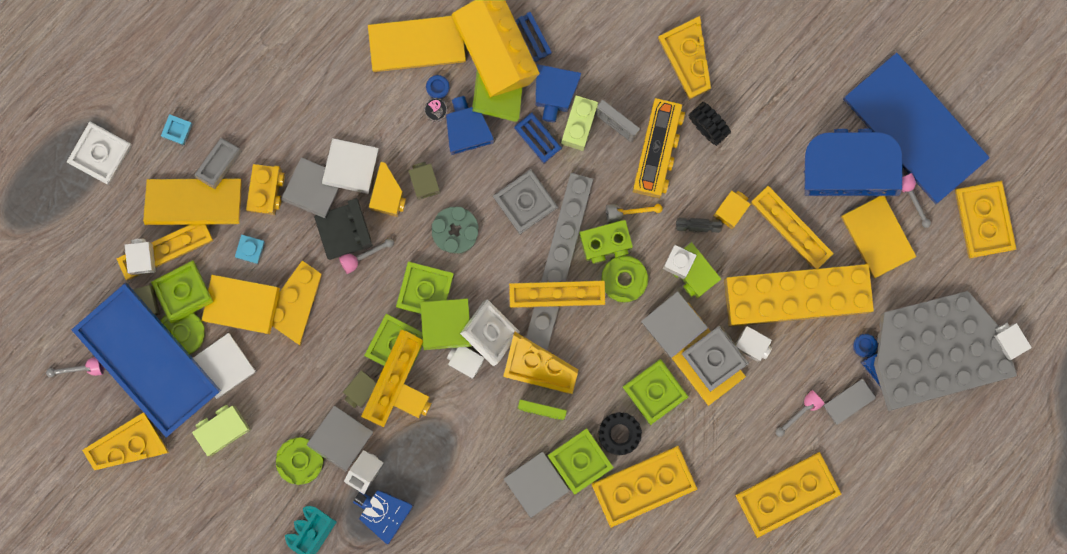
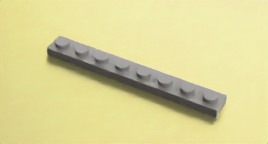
(560, 254)

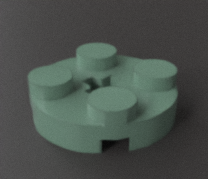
(451, 243)

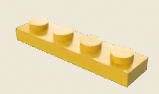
(791, 228)
(174, 246)
(557, 294)
(392, 378)

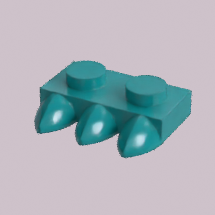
(311, 532)

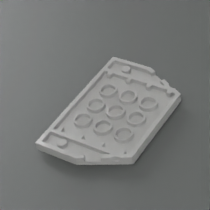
(938, 351)

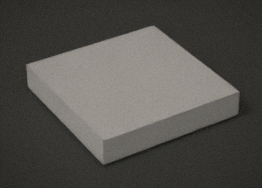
(617, 121)
(307, 190)
(525, 201)
(674, 324)
(715, 358)
(340, 438)
(536, 484)

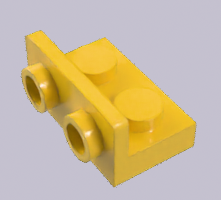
(264, 189)

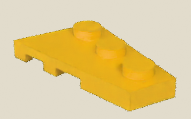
(687, 56)
(296, 302)
(538, 366)
(126, 444)

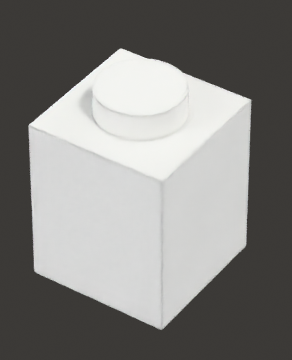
(140, 257)
(679, 262)
(1011, 340)
(753, 344)
(465, 361)
(363, 472)

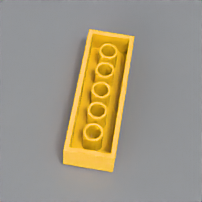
(798, 295)

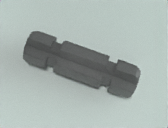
(699, 225)

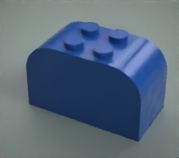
(853, 164)

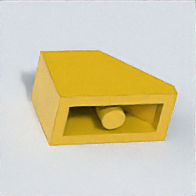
(387, 194)

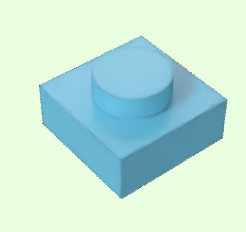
(176, 129)
(249, 249)

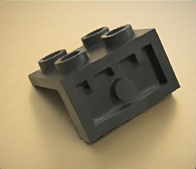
(343, 230)

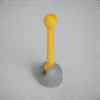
(615, 213)

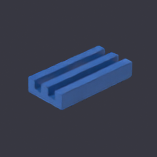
(521, 20)
(550, 153)

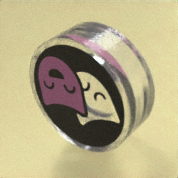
(435, 110)

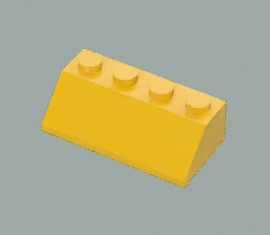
(496, 46)

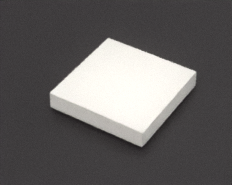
(99, 153)
(350, 166)
(489, 332)
(225, 364)

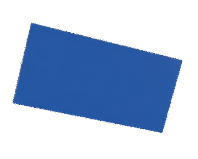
(929, 136)
(146, 360)

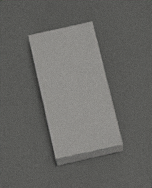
(217, 163)
(849, 401)

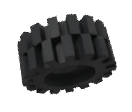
(709, 123)
(634, 433)

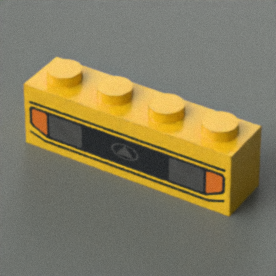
(657, 148)

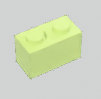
(579, 123)
(220, 430)

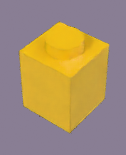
(732, 209)
(413, 402)

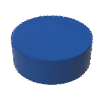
(437, 87)
(865, 345)

